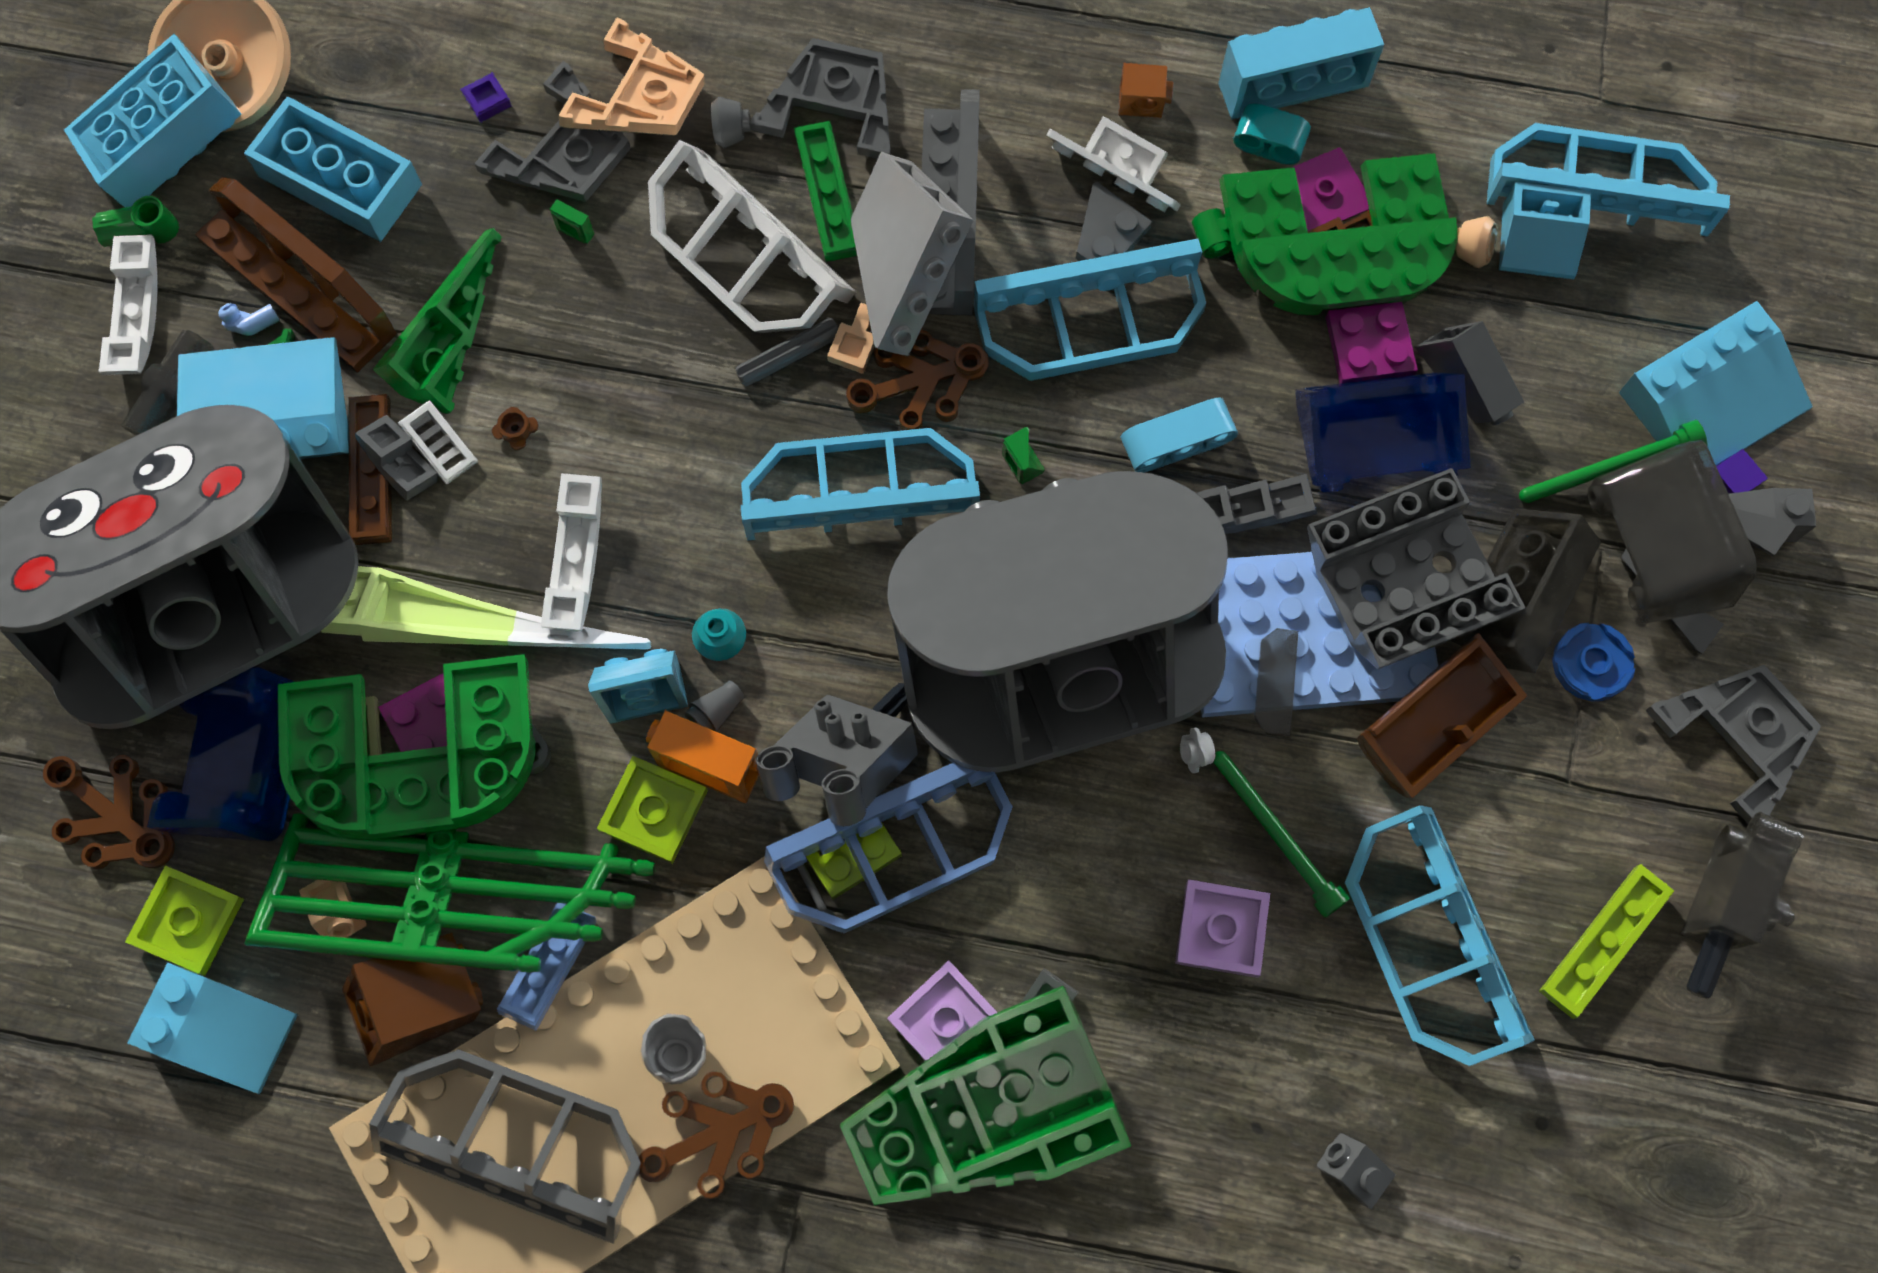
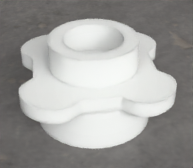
(1197, 749)

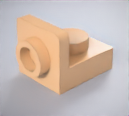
(331, 925)

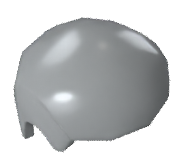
(673, 1049)

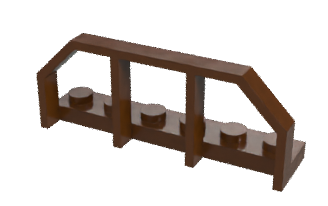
(284, 285)

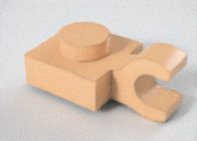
(853, 343)

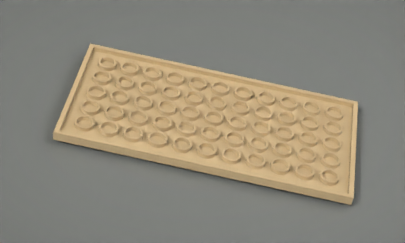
(768, 1015)

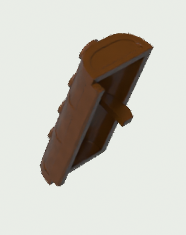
(1441, 718)

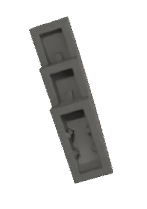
(1261, 503)

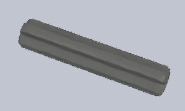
(787, 352)

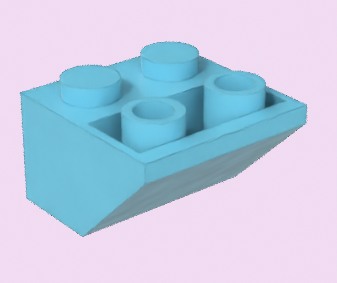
(1544, 229)

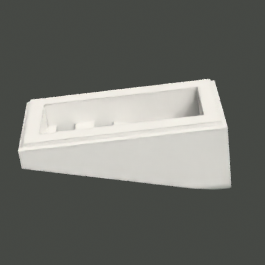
(422, 416)

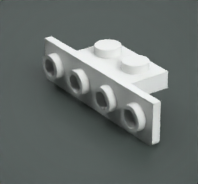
(1124, 156)

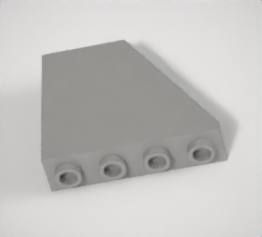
(904, 248)

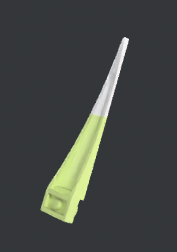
(409, 611)

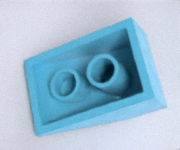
(638, 686)
(212, 1028)

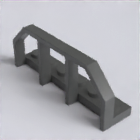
(952, 164)
(481, 1172)

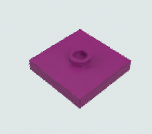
(1329, 189)

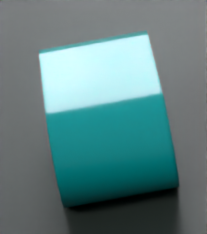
(1271, 134)

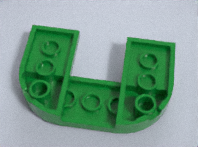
(1344, 267)
(414, 790)

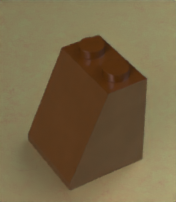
(408, 1002)

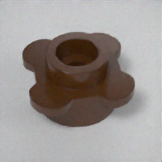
(514, 417)

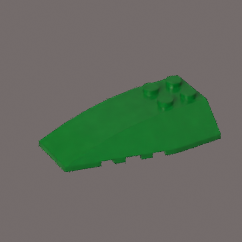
(991, 1108)

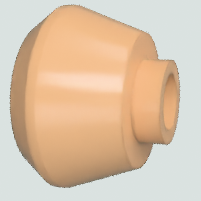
(1477, 241)

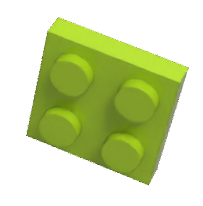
(652, 809)
(184, 920)

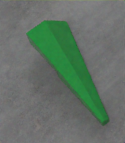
(432, 348)

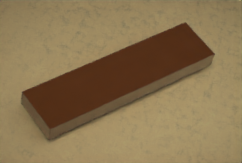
(368, 489)

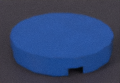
(1593, 662)

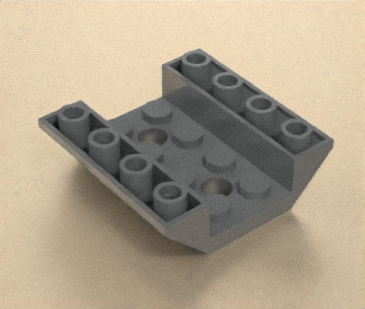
(1393, 548)

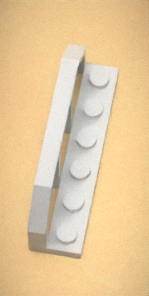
(753, 215)

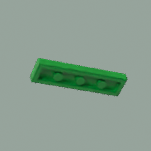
(826, 190)

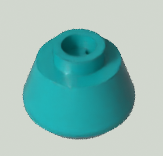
(719, 634)

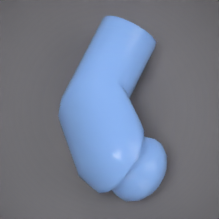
(247, 323)

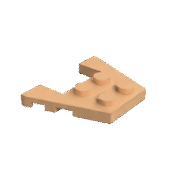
(650, 97)

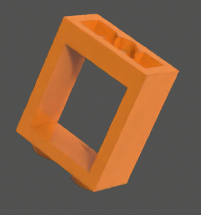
(703, 756)

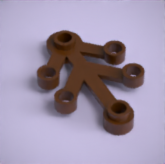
(924, 377)
(114, 816)
(723, 1130)

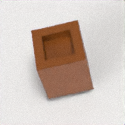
(1144, 90)

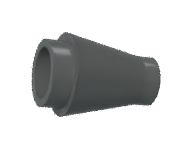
(715, 706)

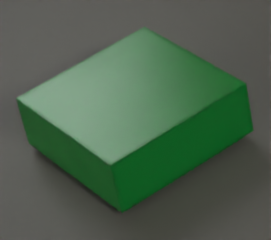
(572, 222)

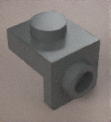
(1356, 1169)

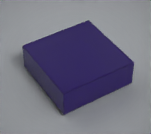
(486, 97)
(1741, 473)

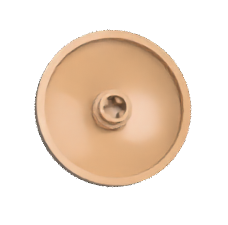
(238, 45)

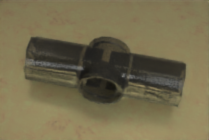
(160, 386)

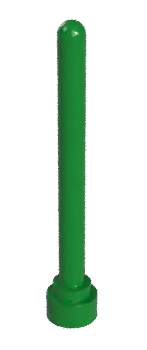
(1687, 432)
(1327, 895)

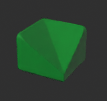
(1021, 456)

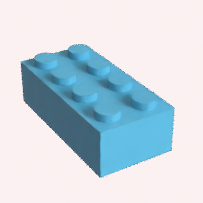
(1301, 61)
(333, 168)

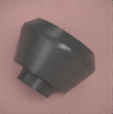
(729, 121)

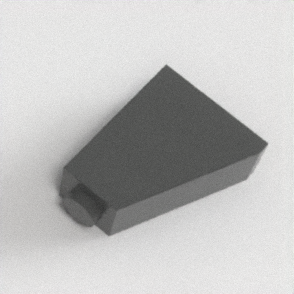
(1472, 352)

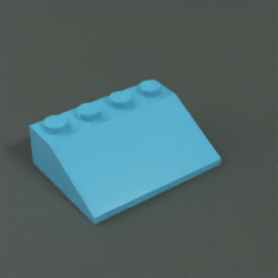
(151, 123)
(1728, 378)
(288, 382)

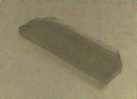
(1276, 682)

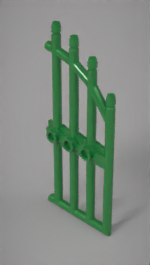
(430, 894)

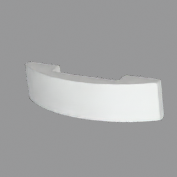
(133, 306)
(574, 553)

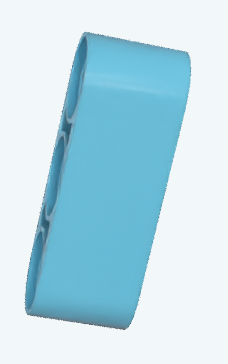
(1179, 435)

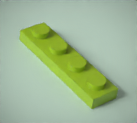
(1606, 941)

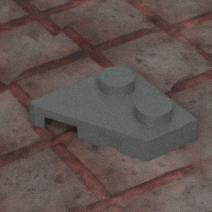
(1109, 226)

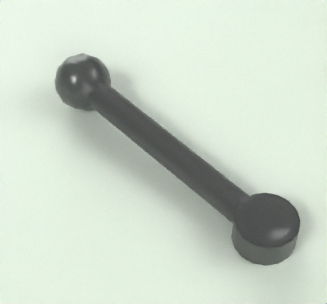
(813, 890)

